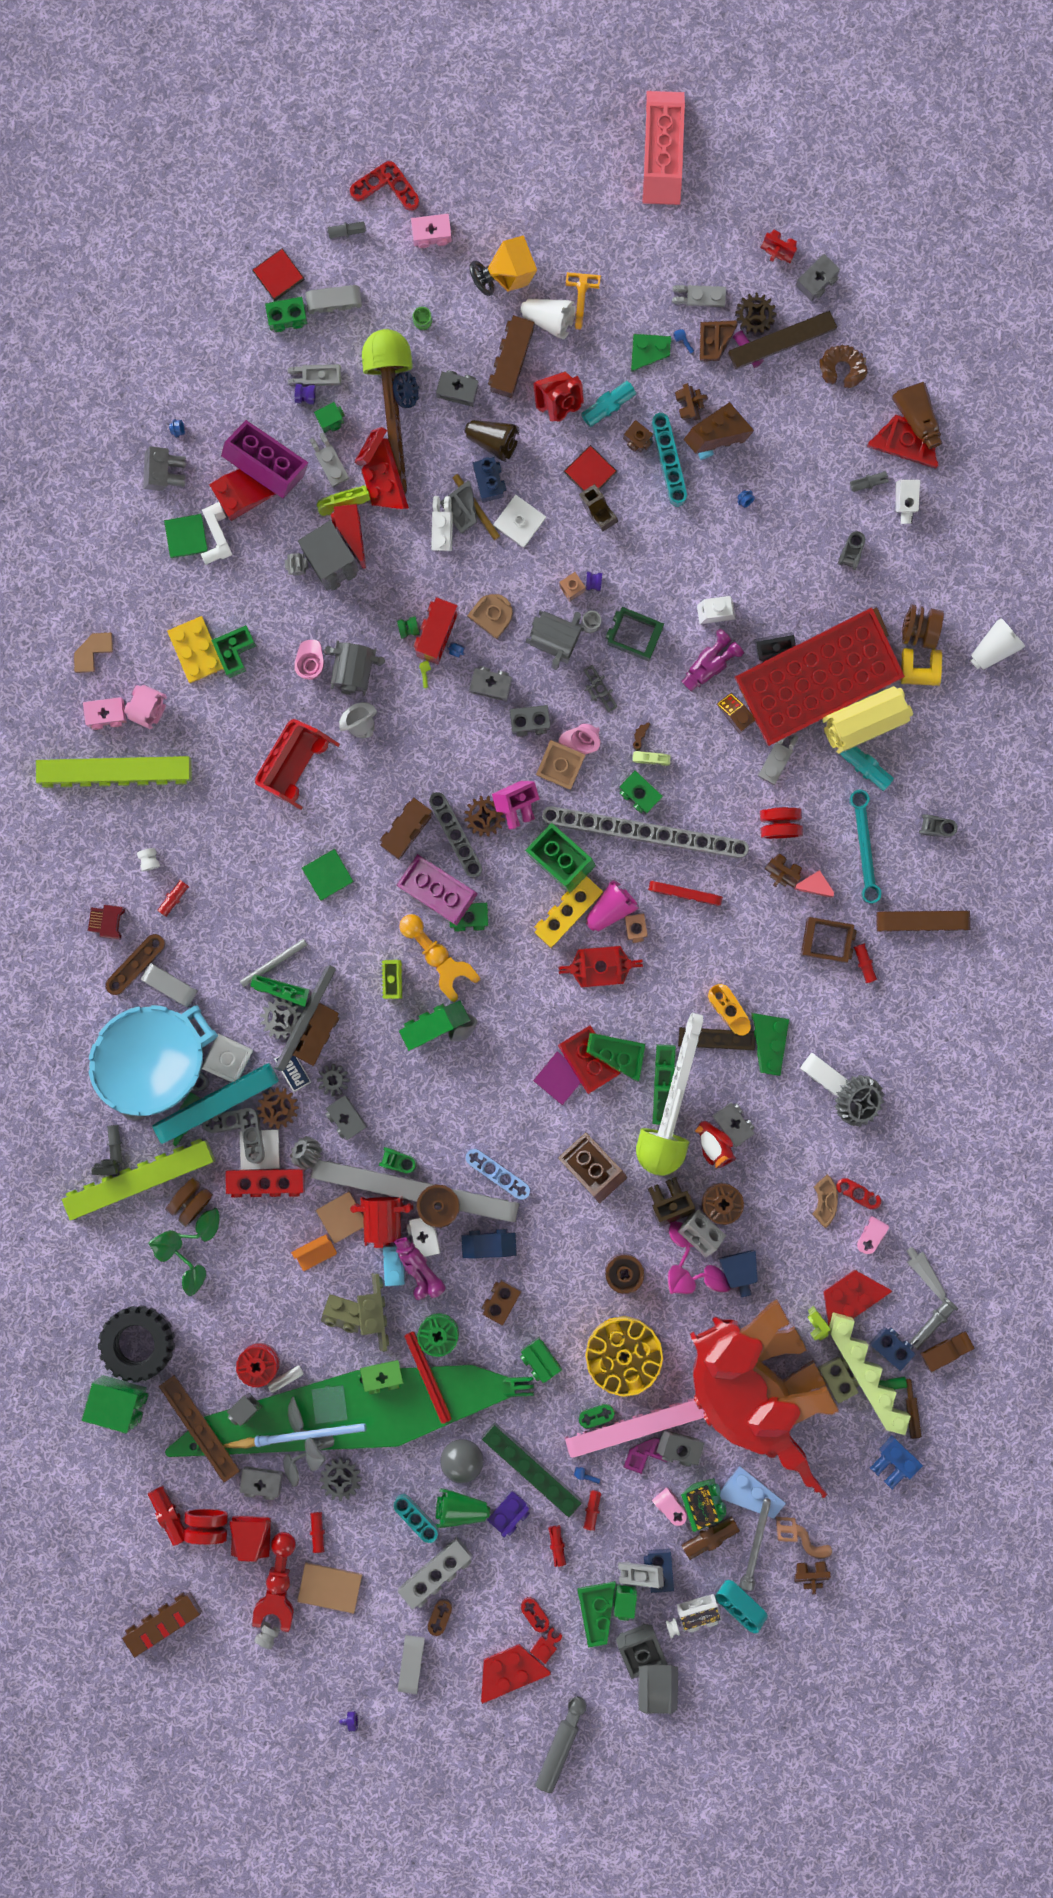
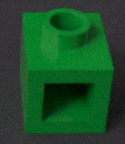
(330, 417)

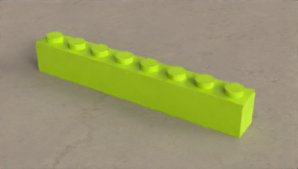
(114, 770)
(138, 1180)

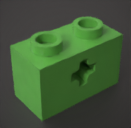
(389, 1368)

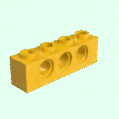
(551, 937)

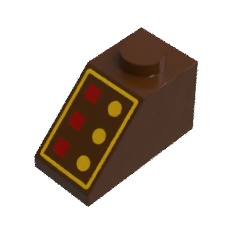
(736, 713)

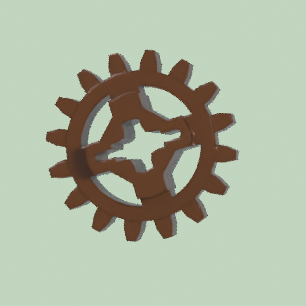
(475, 817)
(286, 1111)

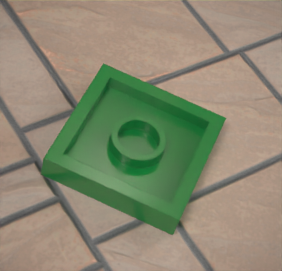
(186, 536)
(327, 874)

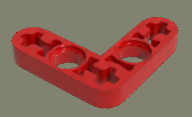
(385, 178)

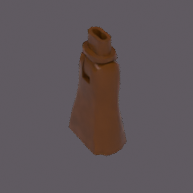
(917, 408)

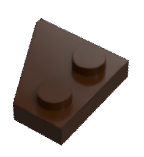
(715, 338)

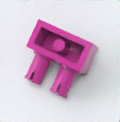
(516, 797)

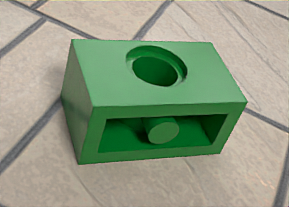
(634, 782)
(480, 920)

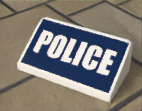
(295, 1074)

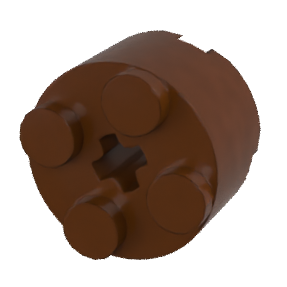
(626, 1284)

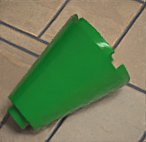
(459, 1509)

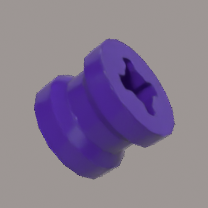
(593, 581)

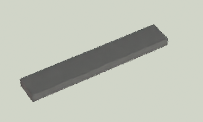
(305, 1018)

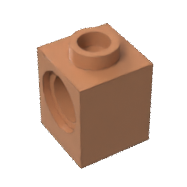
(572, 586)
(636, 919)

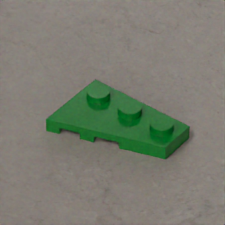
(280, 989)
(771, 1041)
(618, 1053)
(596, 1609)

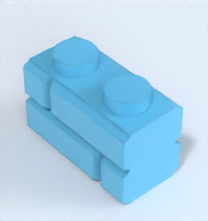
(393, 1268)

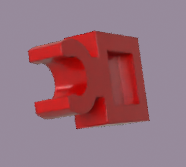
(544, 1646)

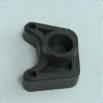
(106, 1167)

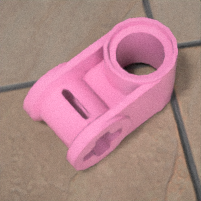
(874, 1233)
(668, 1504)

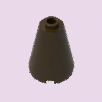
(493, 437)

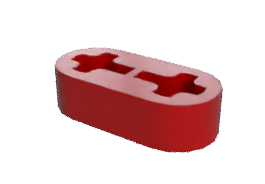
(538, 1612)

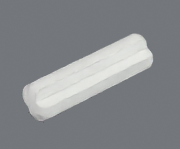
(285, 1379)

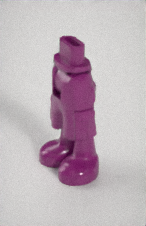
(709, 663)

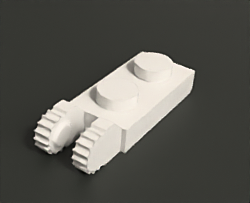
(442, 525)

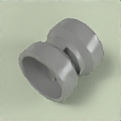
(593, 618)
(266, 1637)

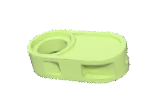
(651, 758)

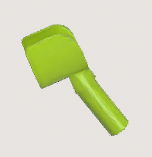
(424, 667)

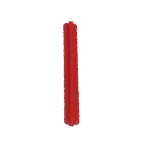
(428, 1378)

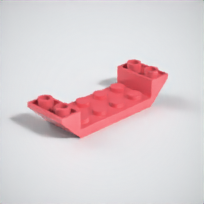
(663, 147)

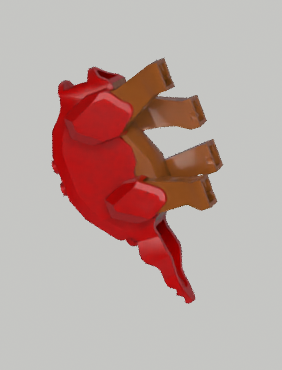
(749, 1399)

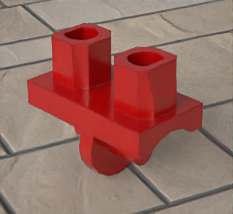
(778, 248)

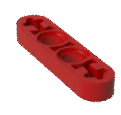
(685, 893)

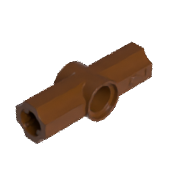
(710, 1538)

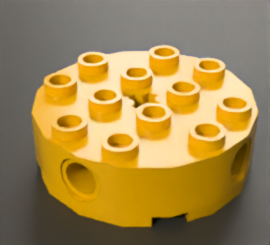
(620, 1375)

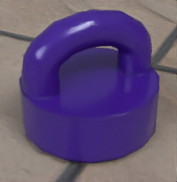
(351, 1721)

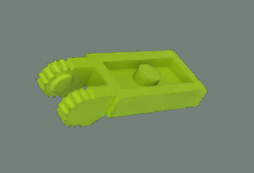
(352, 496)

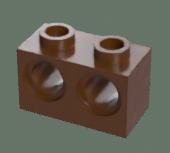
(505, 1304)

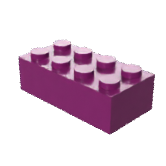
(264, 459)

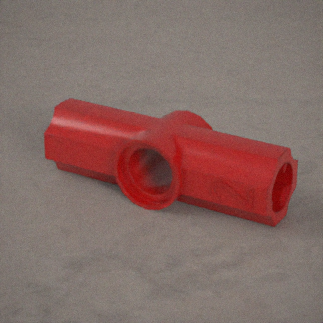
(167, 1515)

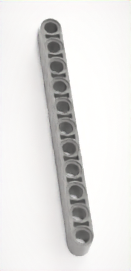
(654, 832)
(410, 1189)

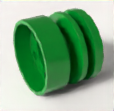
(433, 1324)

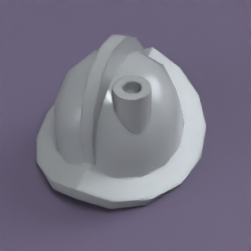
(359, 720)

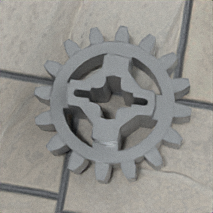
(273, 1023)

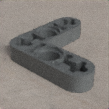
(241, 1123)

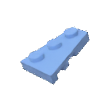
(749, 1493)

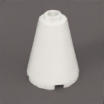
(550, 315)
(996, 646)

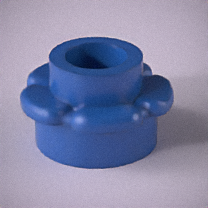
(177, 428)
(745, 498)
(456, 649)

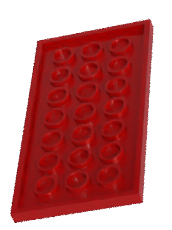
(819, 676)

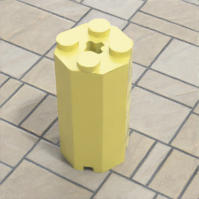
(867, 719)

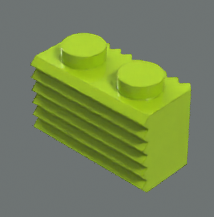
(392, 979)

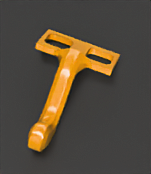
(582, 286)

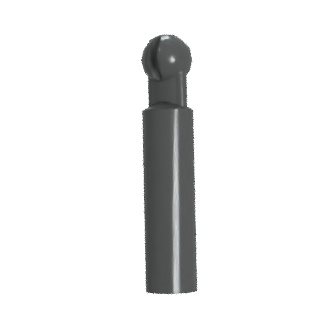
(561, 1746)

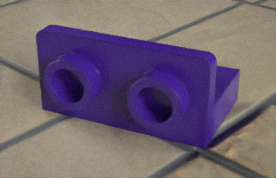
(509, 1513)

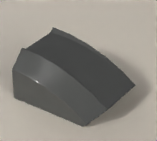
(640, 1648)
(658, 1689)

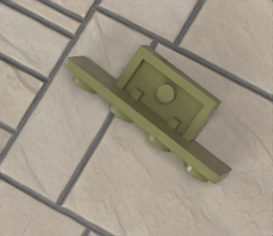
(371, 1313)

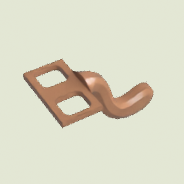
(797, 1530)

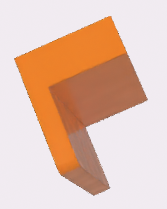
(314, 1252)

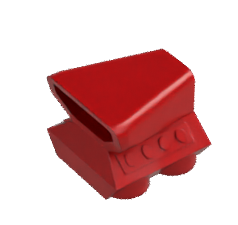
(558, 395)
(250, 1537)

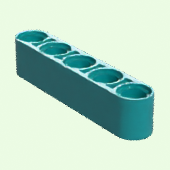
(665, 451)

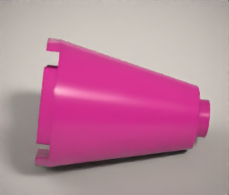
(611, 907)

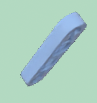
(495, 1177)

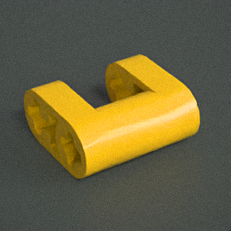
(921, 676)

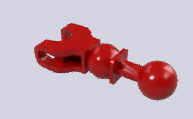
(277, 1584)

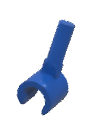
(681, 335)
(580, 1474)

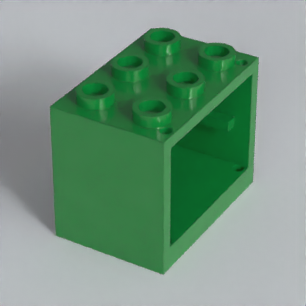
(115, 1404)

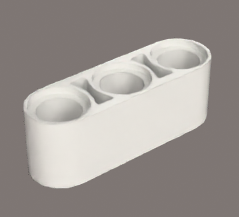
(823, 1074)

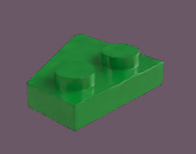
(649, 349)

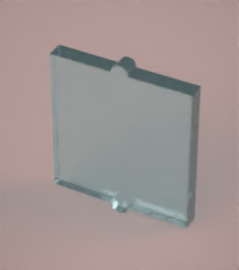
(329, 1404)

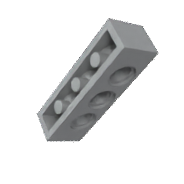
(454, 1549)

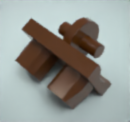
(687, 394)
(781, 873)
(820, 1575)

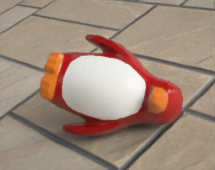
(715, 1145)

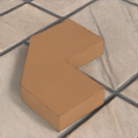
(85, 653)

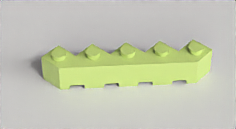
(867, 1374)

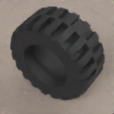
(113, 1355)

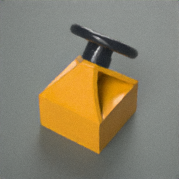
(510, 267)

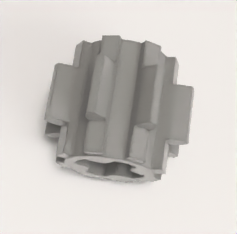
(296, 564)

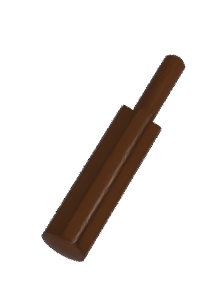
(912, 1410)

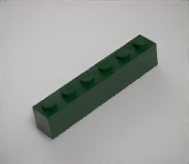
(531, 1469)

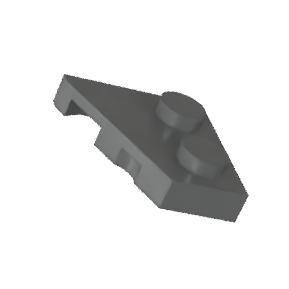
(463, 507)

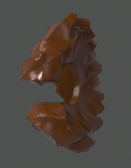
(846, 354)

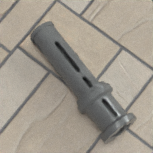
(939, 1316)

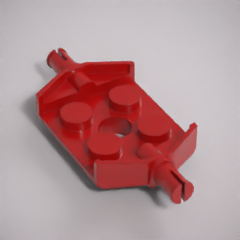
(616, 966)

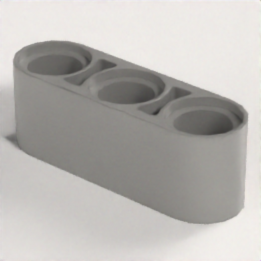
(333, 298)
(169, 985)
(411, 1664)

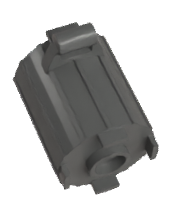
(555, 636)
(352, 666)

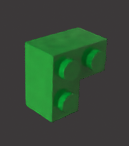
(229, 649)

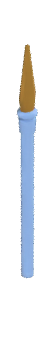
(260, 1441)

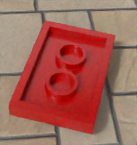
(588, 1069)

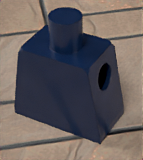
(740, 1271)

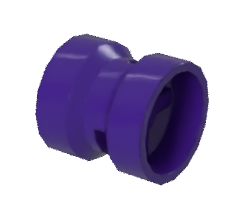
(305, 394)

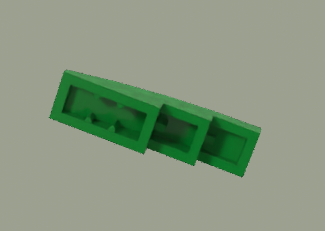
(662, 1079)

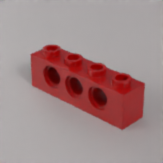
(295, 1176)

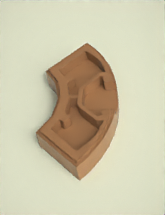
(827, 1201)

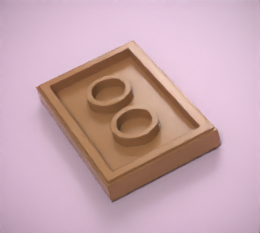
(329, 1587)

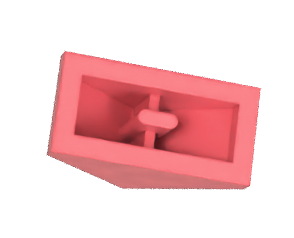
(816, 885)

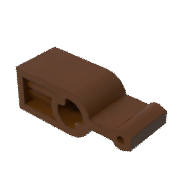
(947, 1351)

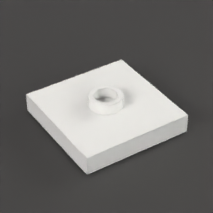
(519, 521)
(227, 1058)
(271, 1150)

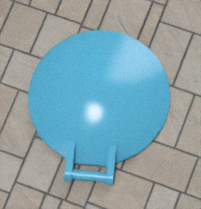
(148, 1059)

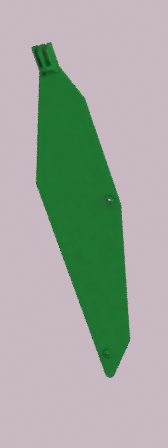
(389, 1416)

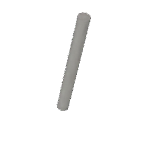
(274, 962)

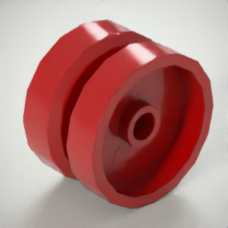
(781, 826)
(205, 1526)

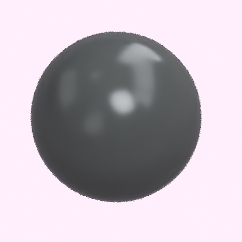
(461, 1461)

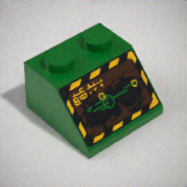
(703, 1504)

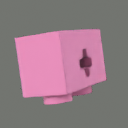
(421, 230)
(113, 706)

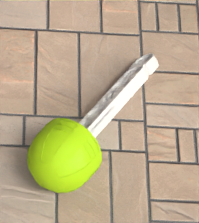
(661, 1150)

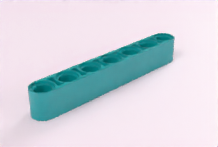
(215, 1103)

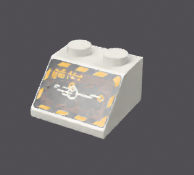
(699, 1613)

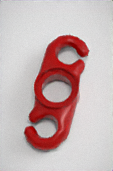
(852, 1187)

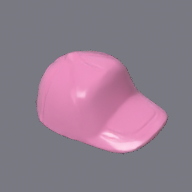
(309, 660)

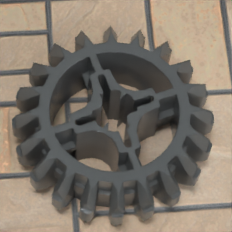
(849, 1102)

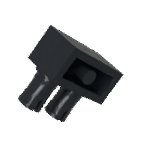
(773, 645)

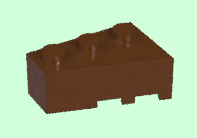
(719, 429)
(406, 828)
(316, 1034)

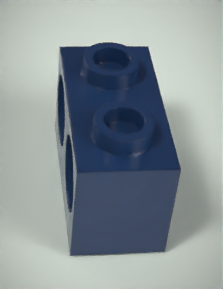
(889, 1351)
(665, 1554)

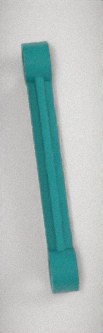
(865, 846)

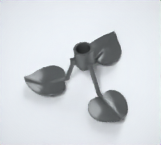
(312, 1447)

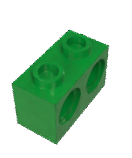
(286, 308)
(625, 1602)

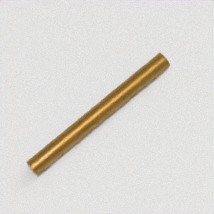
(480, 513)

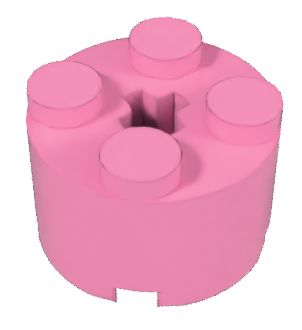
(145, 706)

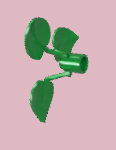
(170, 1241)

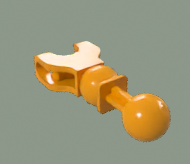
(437, 956)

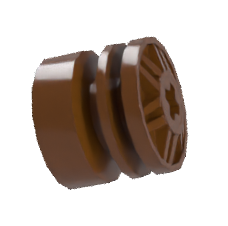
(923, 627)
(714, 1195)

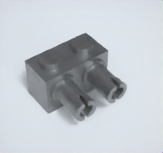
(156, 469)

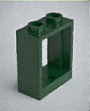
(618, 617)

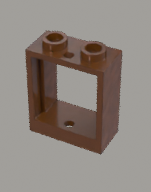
(808, 939)

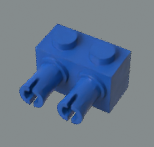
(895, 1453)

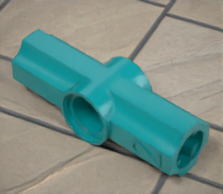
(608, 403)
(868, 767)

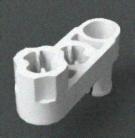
(212, 515)

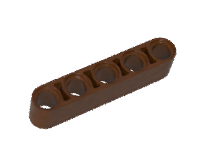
(923, 920)

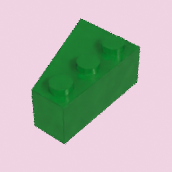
(434, 1024)

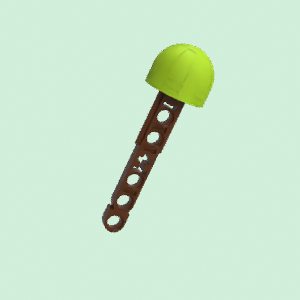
(384, 355)

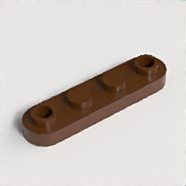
(135, 964)

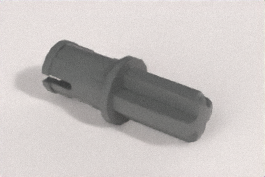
(346, 229)
(869, 481)
(114, 1143)

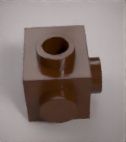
(638, 437)

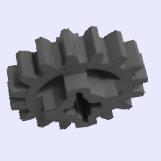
(349, 1479)

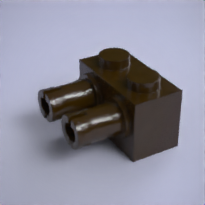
(673, 1208)

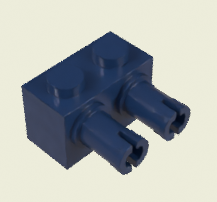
(488, 479)

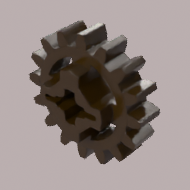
(750, 307)

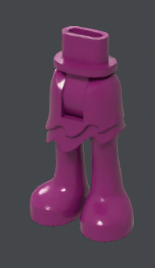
(416, 1265)

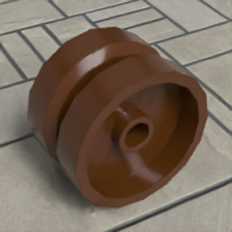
(429, 1198)
(187, 1200)

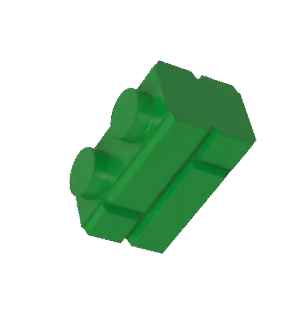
(541, 1360)

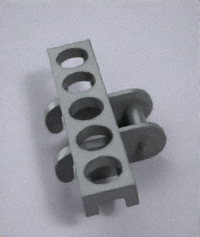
(600, 694)

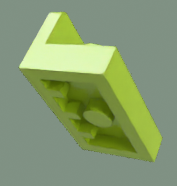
(821, 1327)

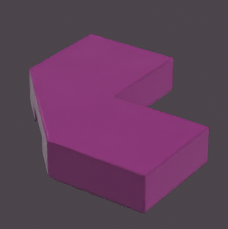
(638, 1454)

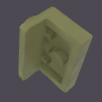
(341, 1313)

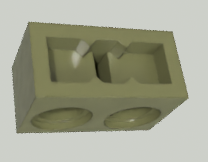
(835, 1381)

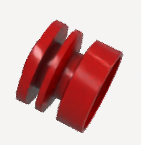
(268, 1360)

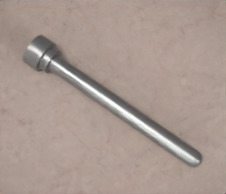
(747, 1581)

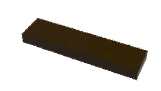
(721, 1039)

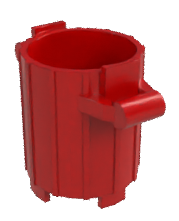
(381, 1219)

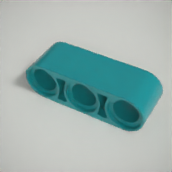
(419, 1527)
(741, 1606)

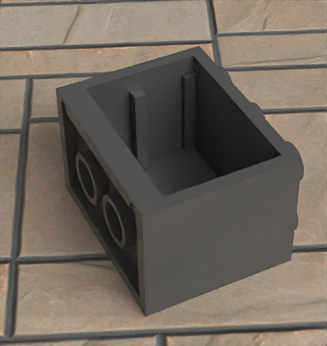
(328, 556)

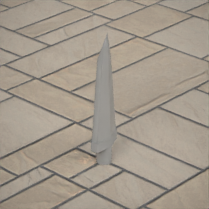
(924, 1270)

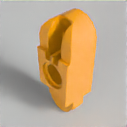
(739, 1022)

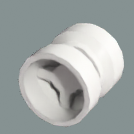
(148, 859)

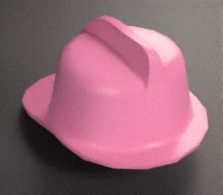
(583, 738)

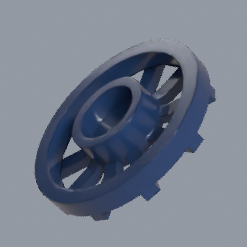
(405, 390)

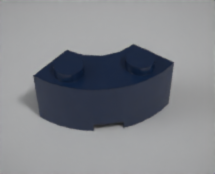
(489, 1245)

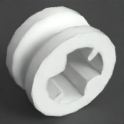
(672, 1628)

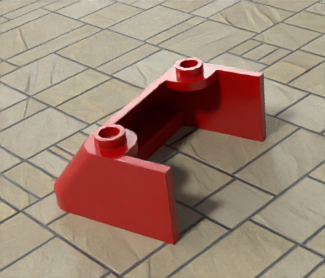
(290, 758)

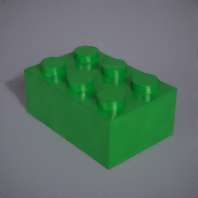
(560, 857)

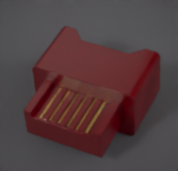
(106, 921)

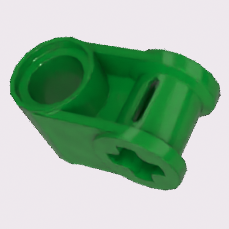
(396, 1160)

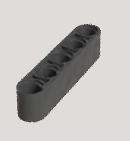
(454, 825)

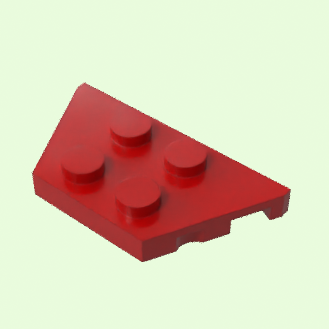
(900, 440)
(383, 479)
(853, 1295)
(510, 1671)

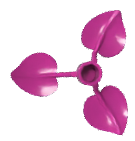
(680, 1279)

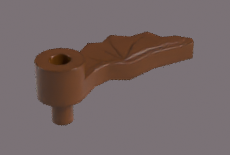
(639, 735)

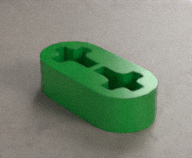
(594, 1411)

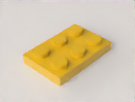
(195, 649)

